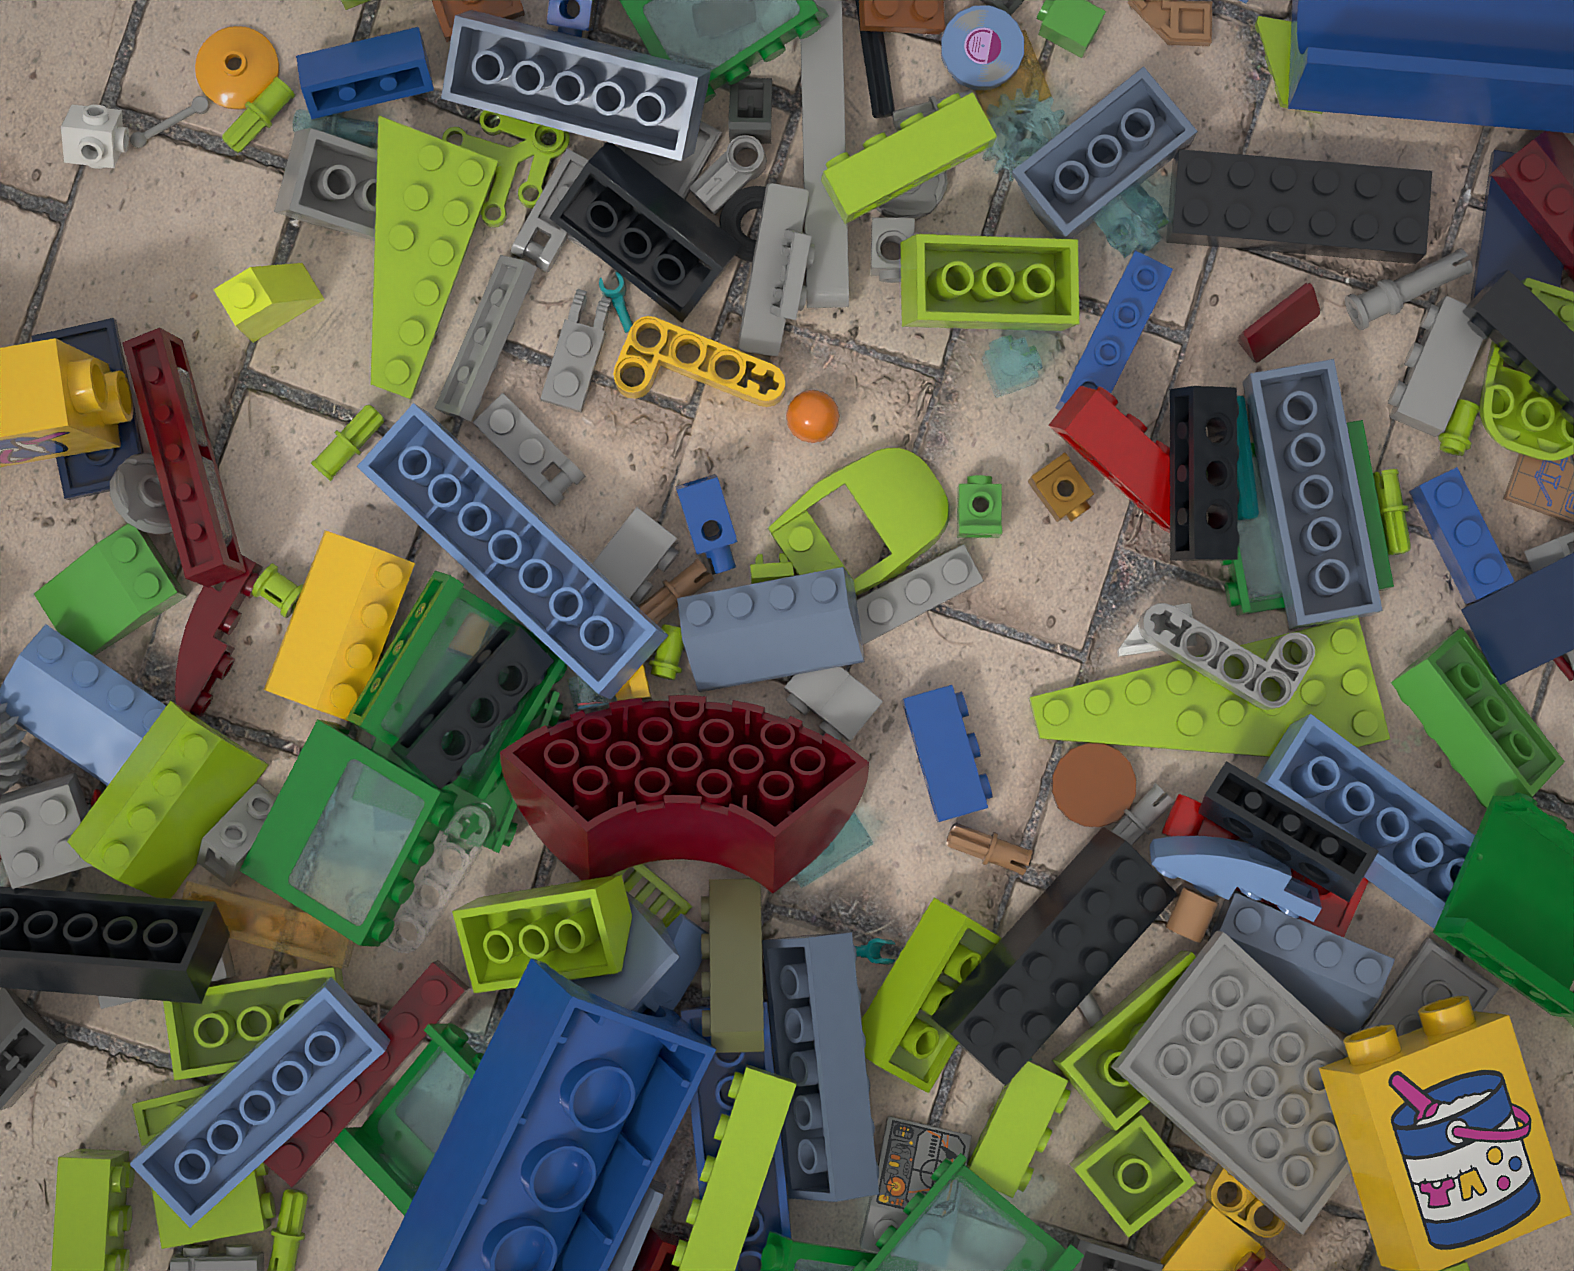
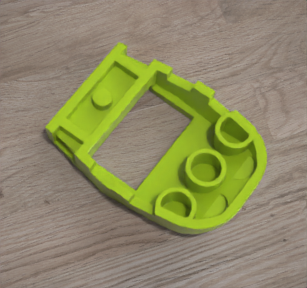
(1517, 413)
(897, 498)

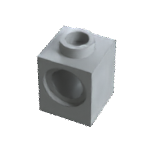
(882, 232)

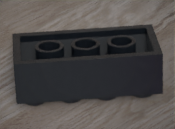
(645, 230)

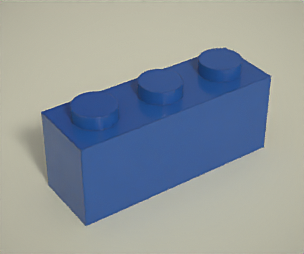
(364, 73)
(1461, 536)
(947, 752)

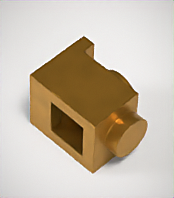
(1045, 486)

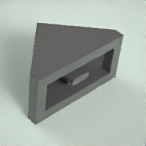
(751, 109)

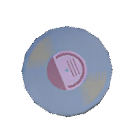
(982, 47)

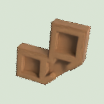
(1177, 20)

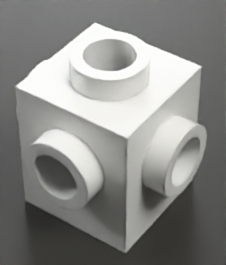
(94, 136)

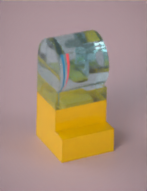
(586, 699)

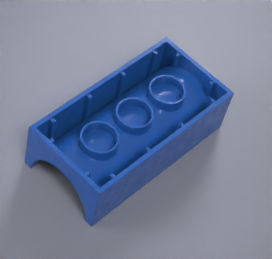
(1436, 60)
(553, 1135)

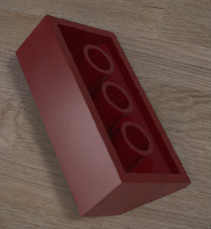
(1542, 189)

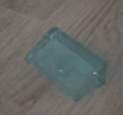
(848, 843)

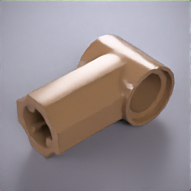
(1191, 914)

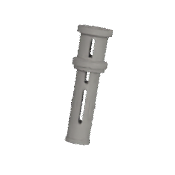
(1390, 295)

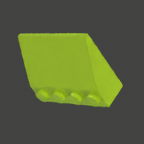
(164, 802)

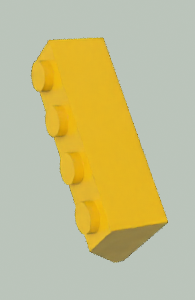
(339, 625)

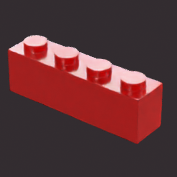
(1118, 450)

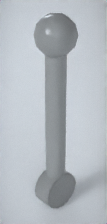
(199, 105)

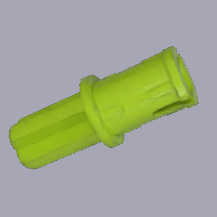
(258, 115)
(348, 442)
(1392, 511)
(288, 1231)

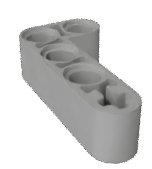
(1220, 647)

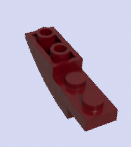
(202, 652)

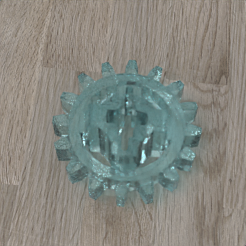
(1011, 124)

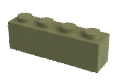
(735, 966)

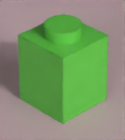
(1070, 23)

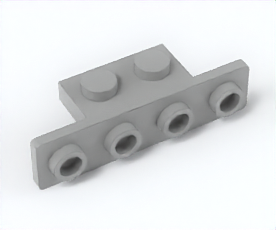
(777, 270)

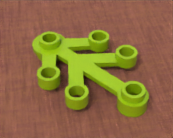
(511, 156)

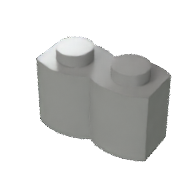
(834, 698)

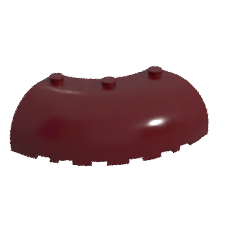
(685, 786)

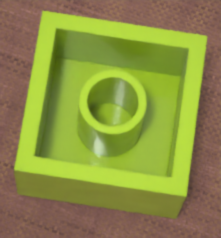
(1132, 1174)

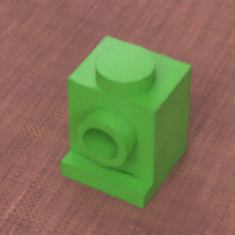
(979, 524)

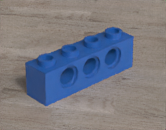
(1119, 326)

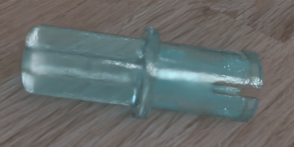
(338, 126)

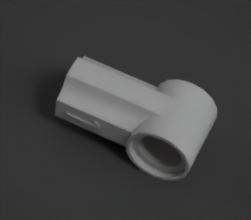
(726, 176)

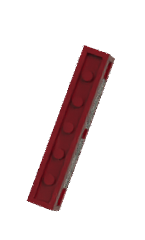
(183, 458)

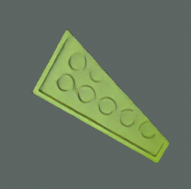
(423, 225)

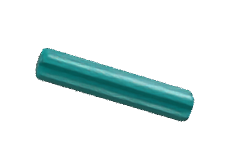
(1248, 504)

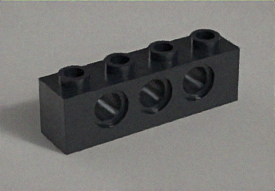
(1190, 490)
(450, 711)
(1287, 831)

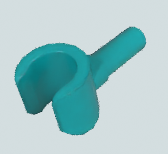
(618, 301)
(873, 949)

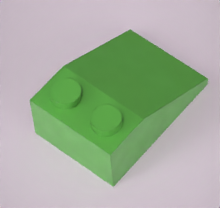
(110, 590)

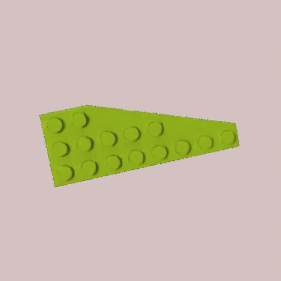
(1189, 712)

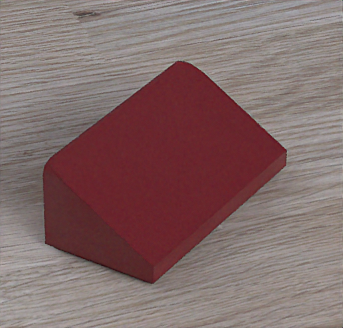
(1280, 323)

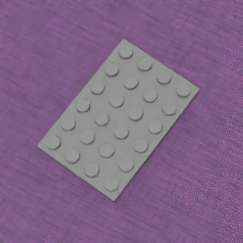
(1242, 1078)

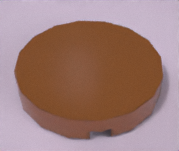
(1093, 785)

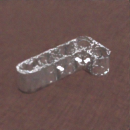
(441, 877)

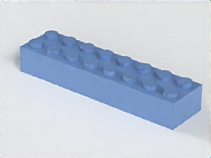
(512, 551)

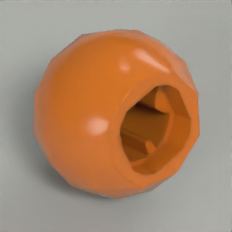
(812, 416)

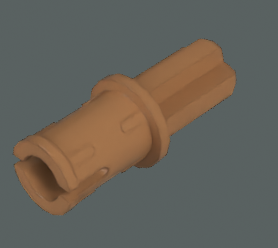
(682, 585)
(989, 848)

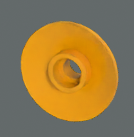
(236, 87)

